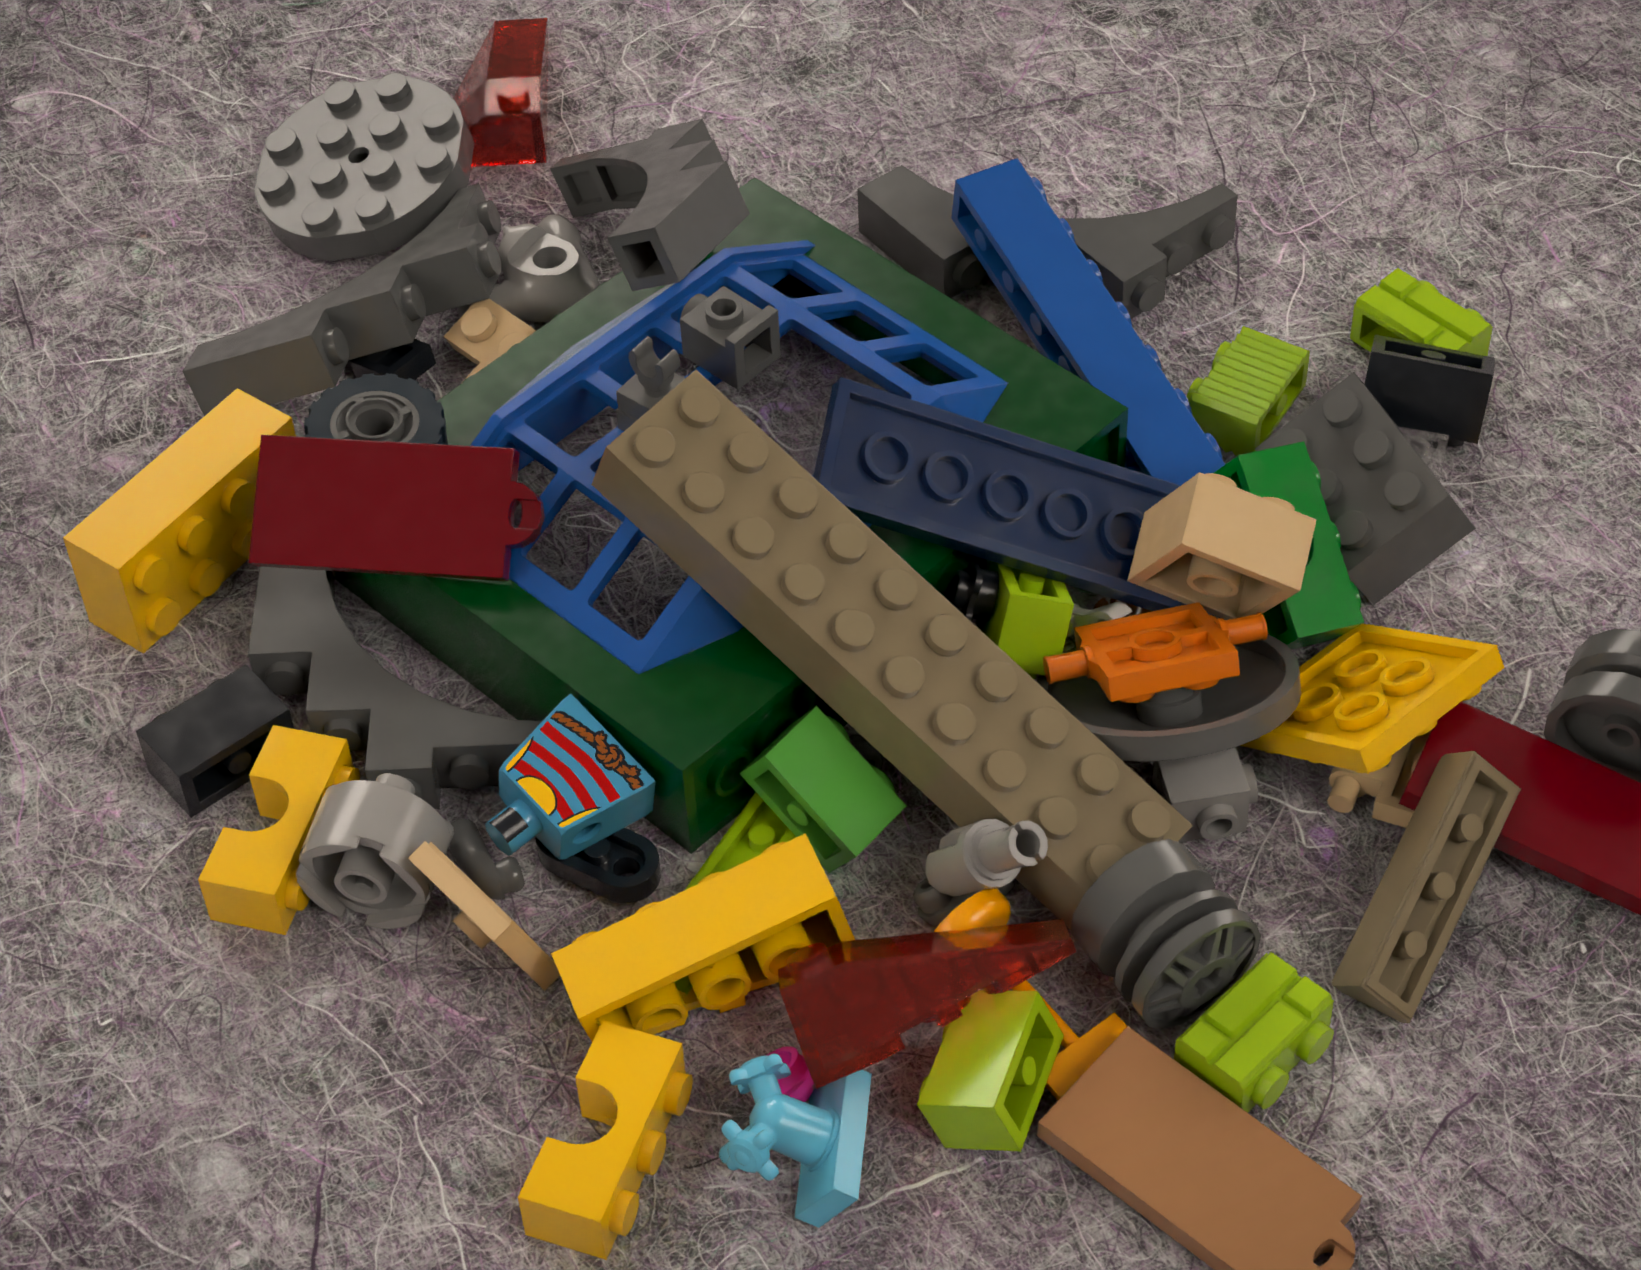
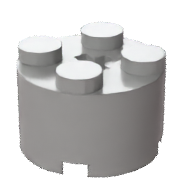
(362, 849)

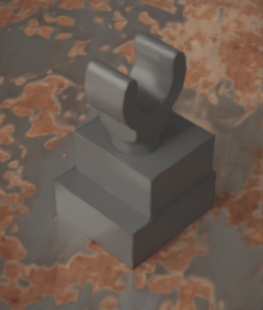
(649, 385)

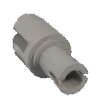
(984, 856)

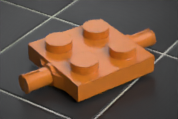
(1157, 652)

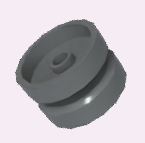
(1601, 703)

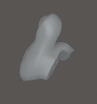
(542, 270)

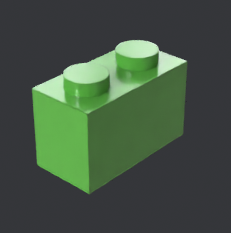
(824, 788)

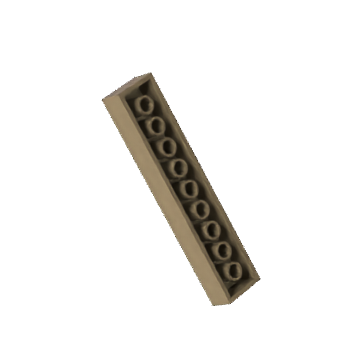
(877, 639)

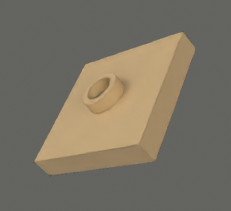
(483, 918)

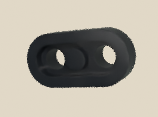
(603, 863)

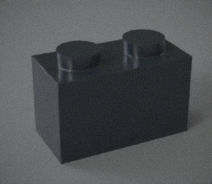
(1431, 387)
(212, 739)

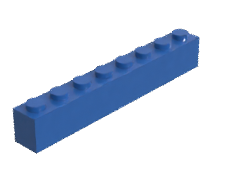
(1075, 318)

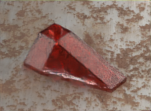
(865, 993)

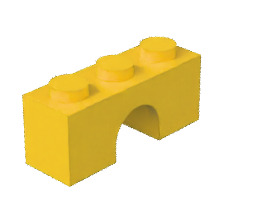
(253, 873)
(589, 1190)

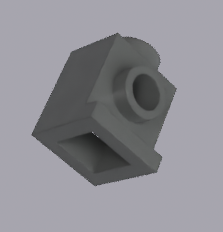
(719, 328)

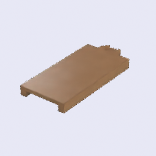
(1200, 1164)

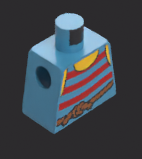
(568, 786)

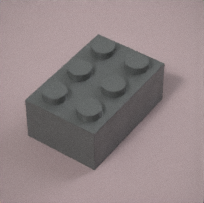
(1375, 488)

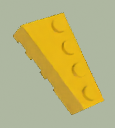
(720, 933)

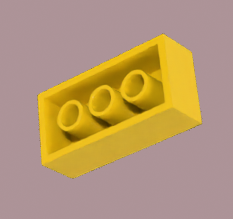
(175, 525)

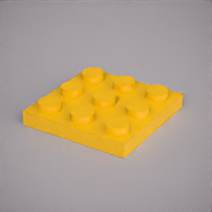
(1377, 694)

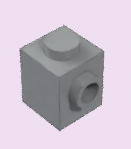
(1208, 792)

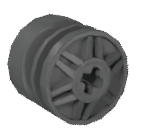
(1164, 933)

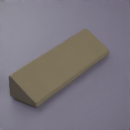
(1426, 885)

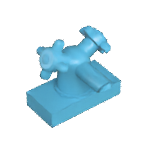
(819, 1134)

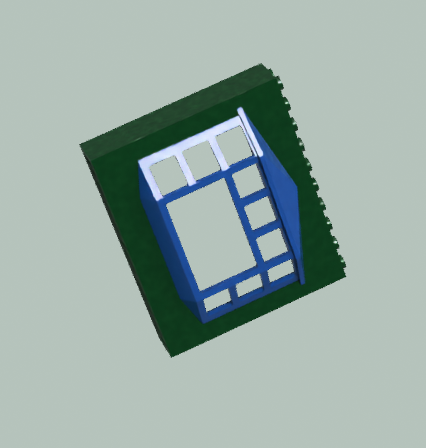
(699, 686)

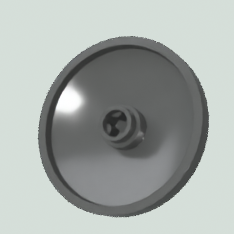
(1189, 721)

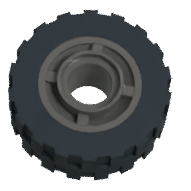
(378, 411)

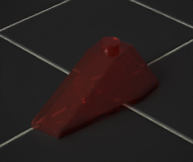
(508, 94)

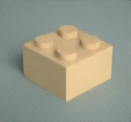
(1222, 548)

